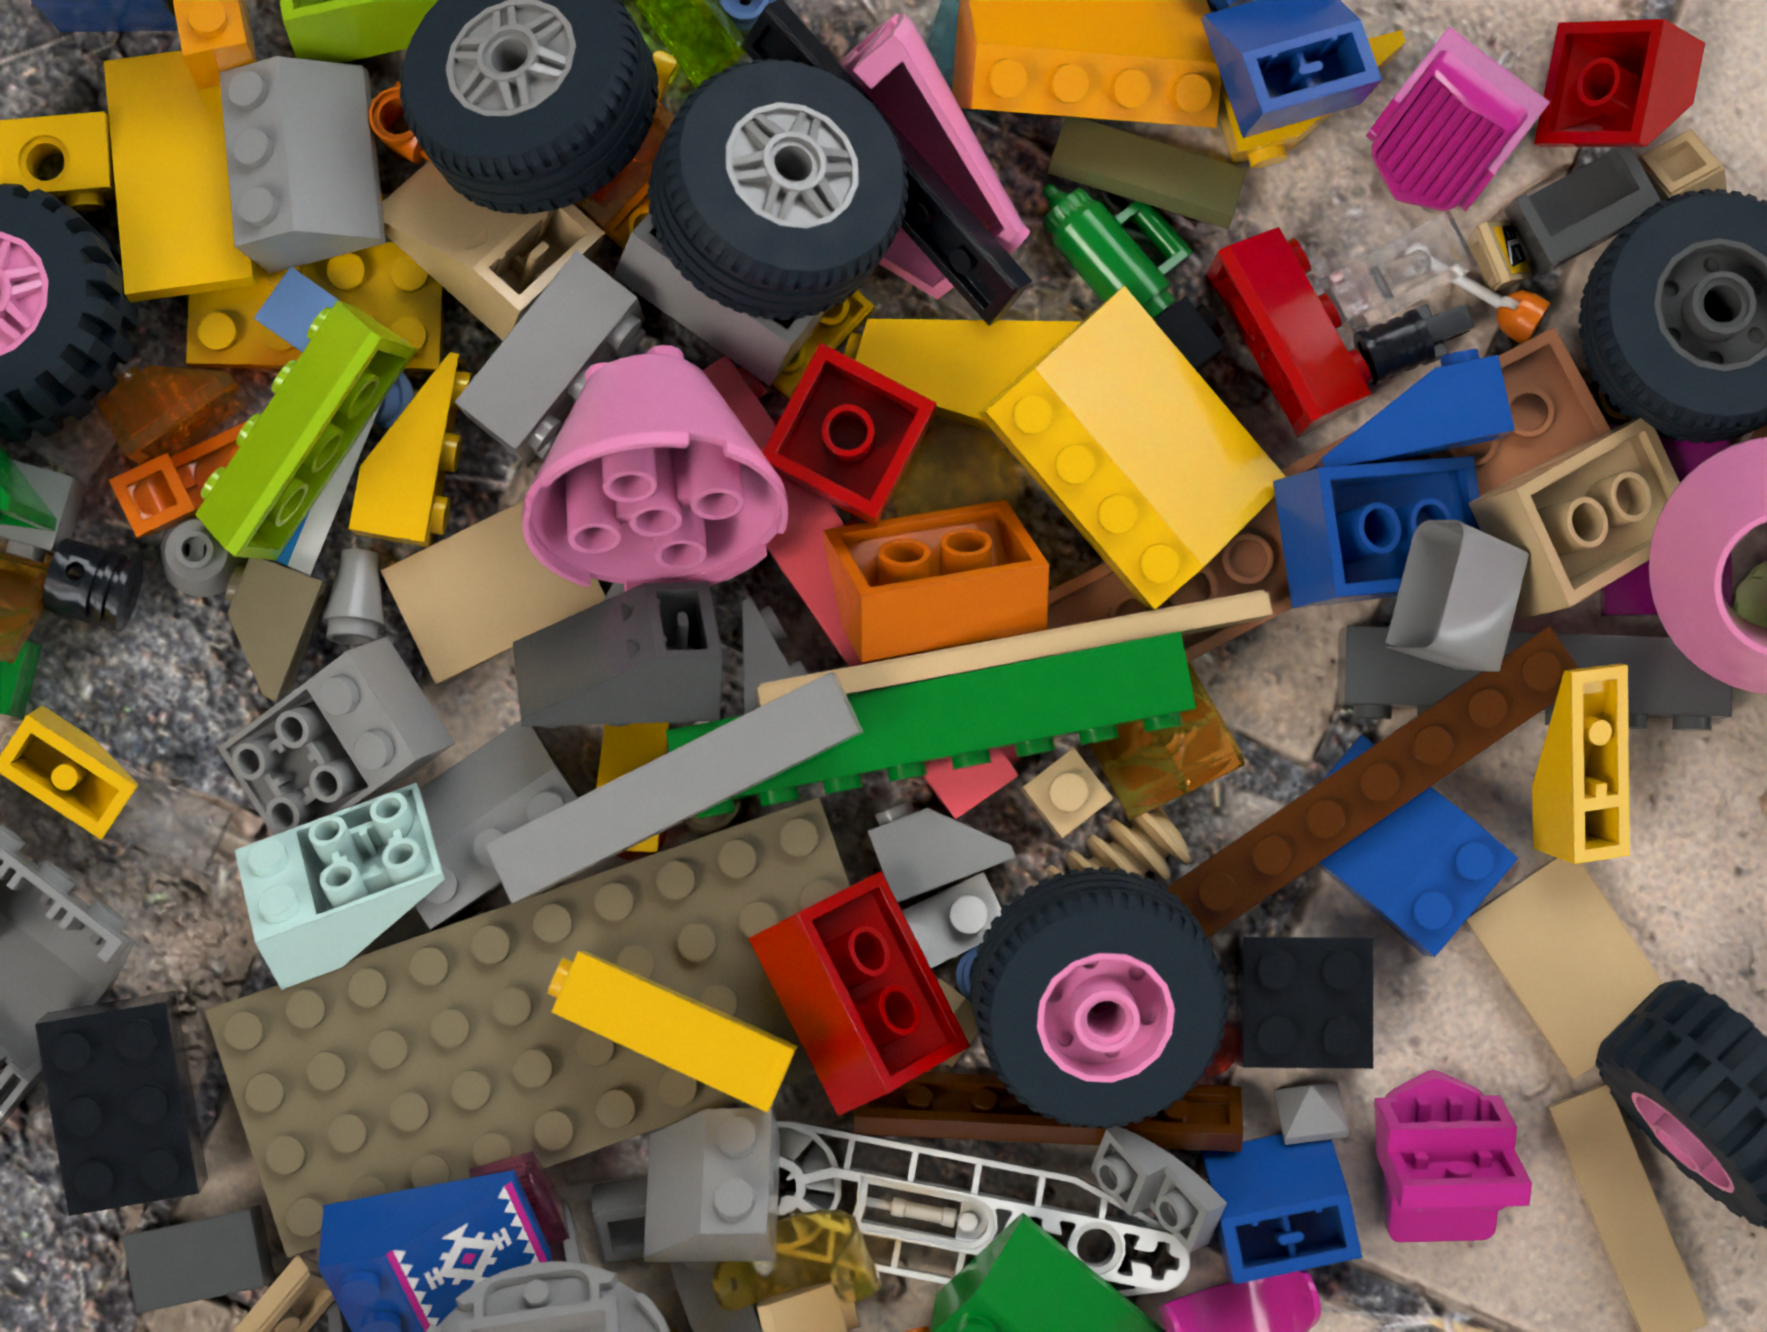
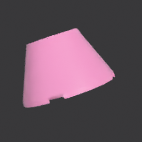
(1687, 560)

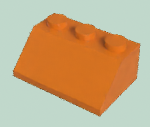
(937, 580)

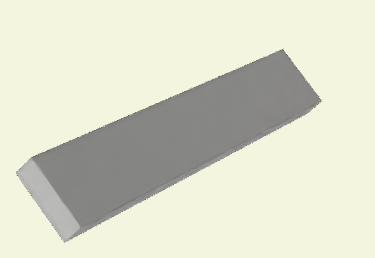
(674, 787)

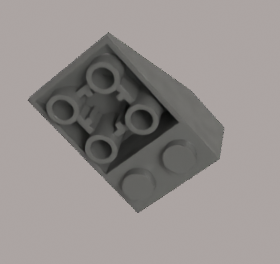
(625, 661)

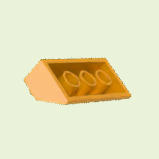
(1088, 59)

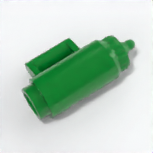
(1107, 254)

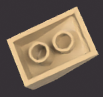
(1582, 515)

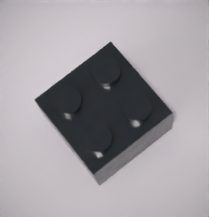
(1304, 1002)

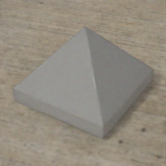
(1311, 1113)

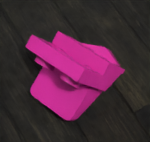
(1451, 126)
(1446, 1160)

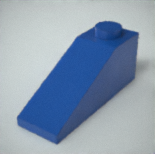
(1441, 412)

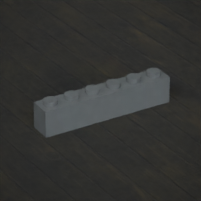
(1659, 677)

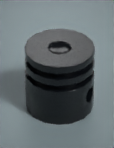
(92, 584)

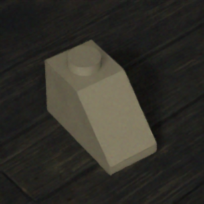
(274, 620)

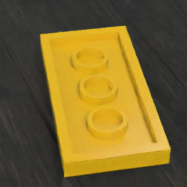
(374, 279)

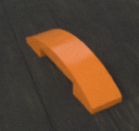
(170, 487)

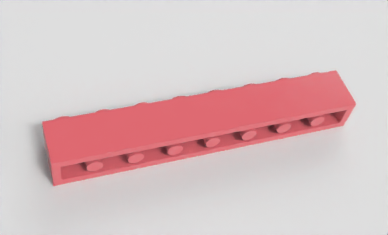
(805, 565)

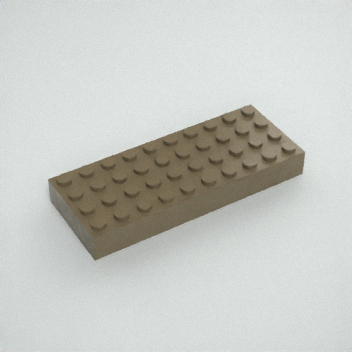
(450, 1043)

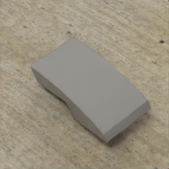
(1147, 1176)

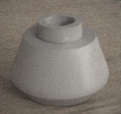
(197, 573)

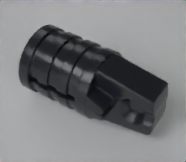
(1410, 340)

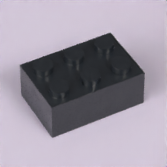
(121, 1103)

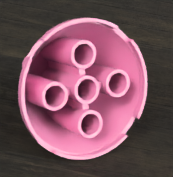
(652, 481)

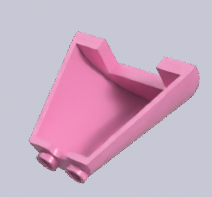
(912, 93)

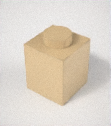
(1066, 794)

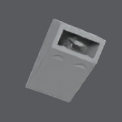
(337, 739)

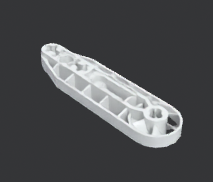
(980, 1214)

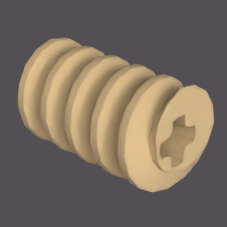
(1133, 849)

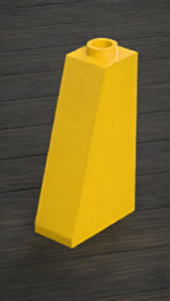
(955, 360)
(672, 1028)

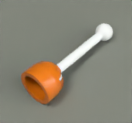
(1516, 313)

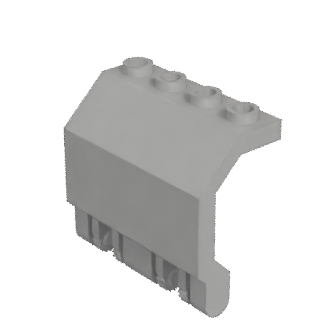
(51, 959)

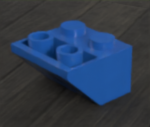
(1290, 60)
(1282, 1207)

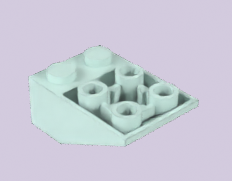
(337, 883)

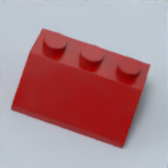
(1289, 329)
(859, 993)

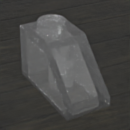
(1398, 273)

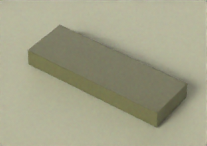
(1147, 171)

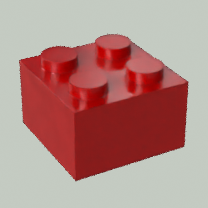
(848, 434)

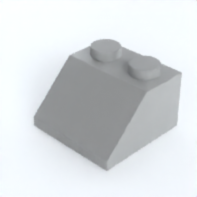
(713, 1188)

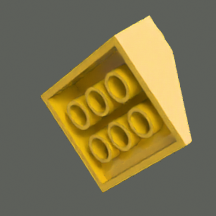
(1134, 449)

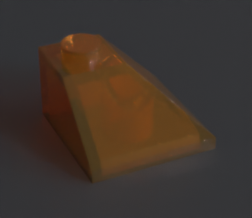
(169, 408)

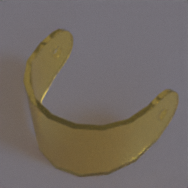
(809, 1251)

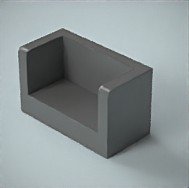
(1582, 208)
(198, 1259)

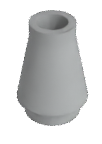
(355, 602)

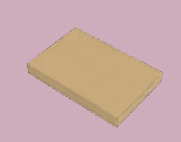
(480, 595)
(1565, 959)

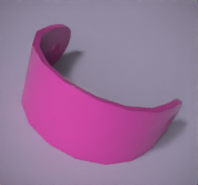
(1261, 1305)

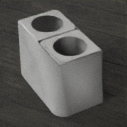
(1457, 596)

